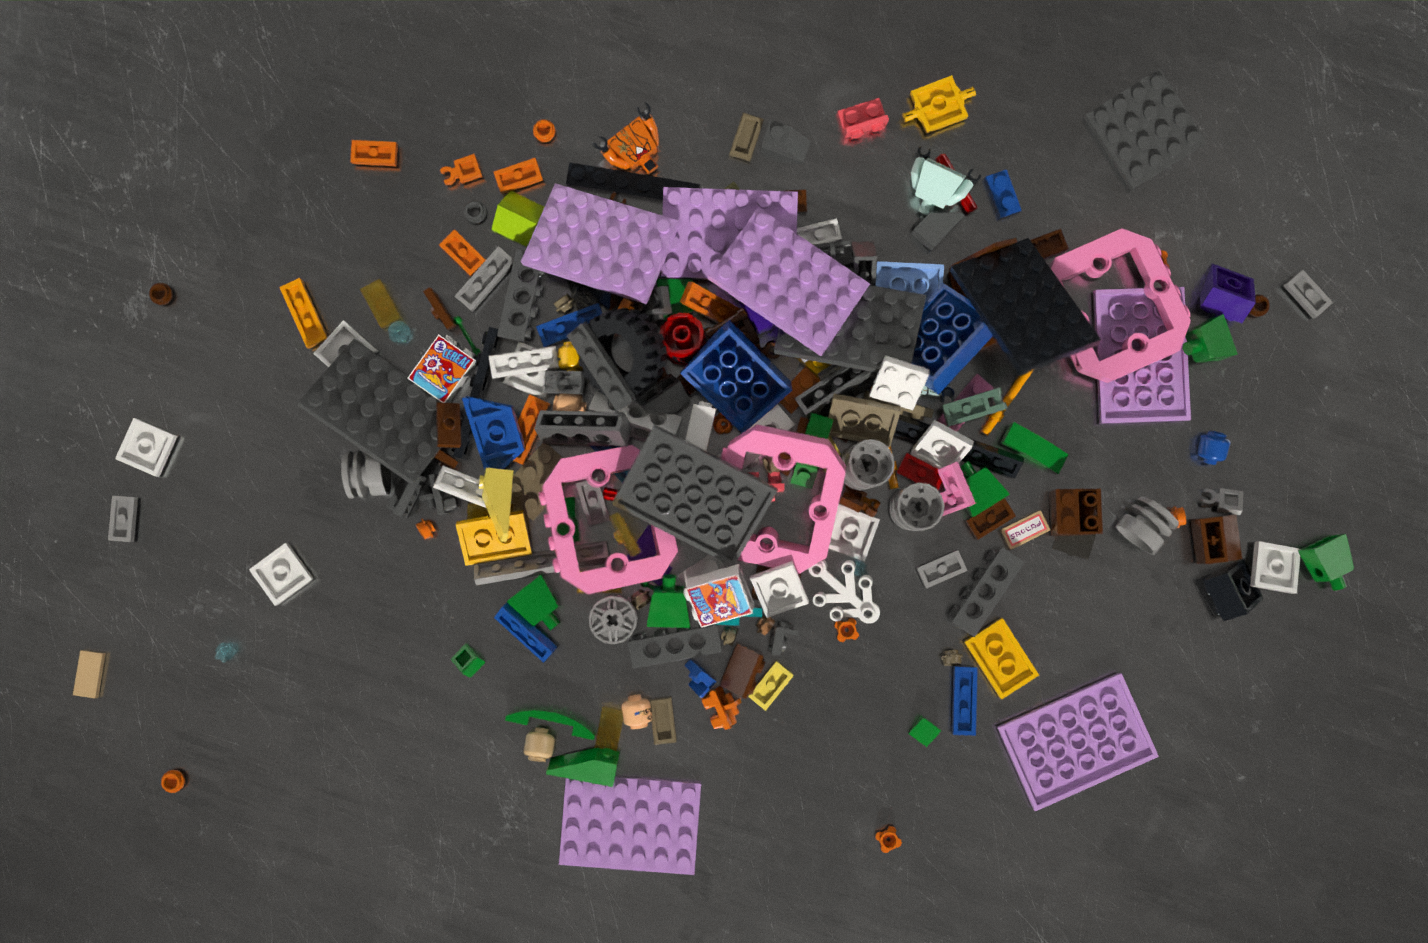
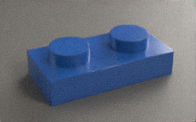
(1002, 194)

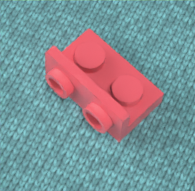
(862, 118)

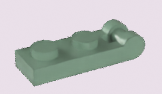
(973, 407)

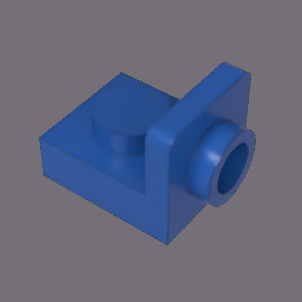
(701, 679)

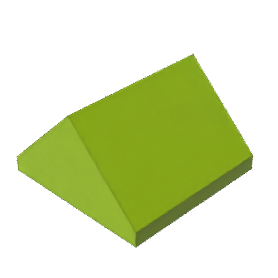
(517, 218)

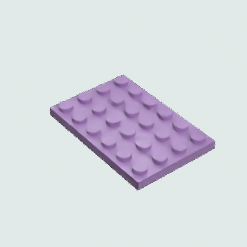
(713, 221)
(600, 243)
(789, 281)
(1153, 392)
(1077, 741)
(631, 825)

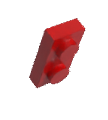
(919, 471)

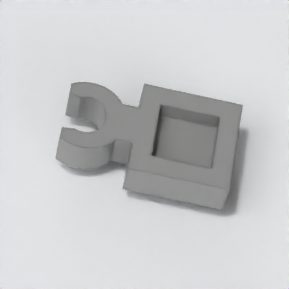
(1226, 500)

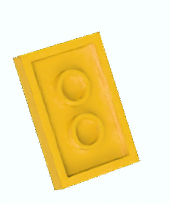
(482, 544)
(1001, 658)

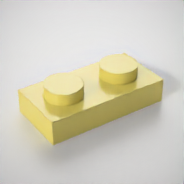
(771, 685)

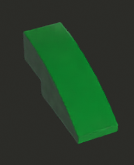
(1034, 448)

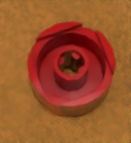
(679, 327)

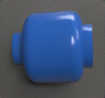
(1213, 447)

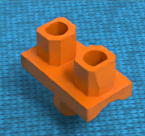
(725, 707)

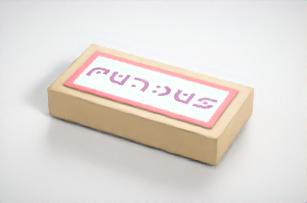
(1024, 530)

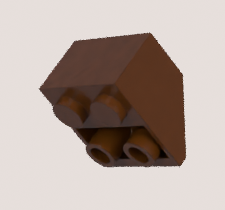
(1075, 512)
(1216, 539)
(742, 669)

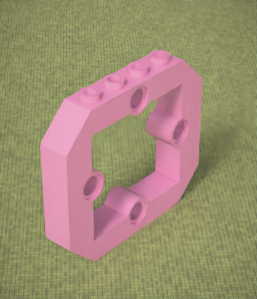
(1168, 302)
(805, 450)
(566, 563)

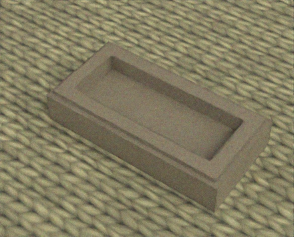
(746, 137)
(663, 720)

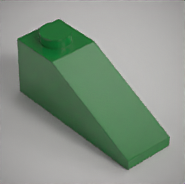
(803, 473)
(590, 766)

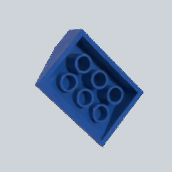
(948, 337)
(736, 377)

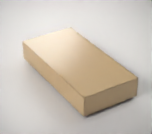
(89, 674)

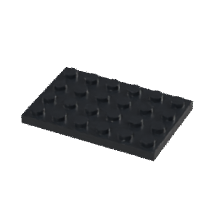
(1025, 306)

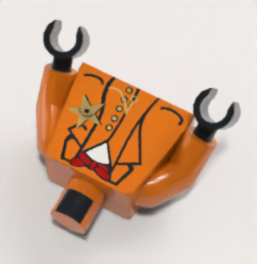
(633, 144)

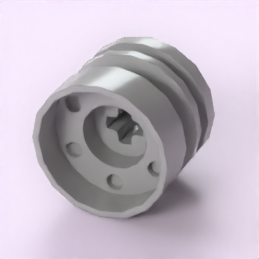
(877, 463)
(364, 473)
(928, 506)
(1149, 521)
(626, 619)

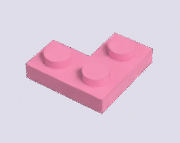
(957, 491)

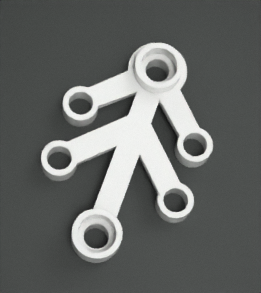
(846, 593)

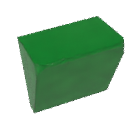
(467, 661)
(924, 731)

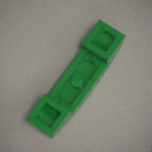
(580, 728)

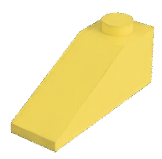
(496, 494)

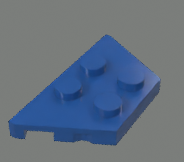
(494, 431)

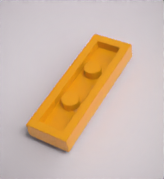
(304, 313)

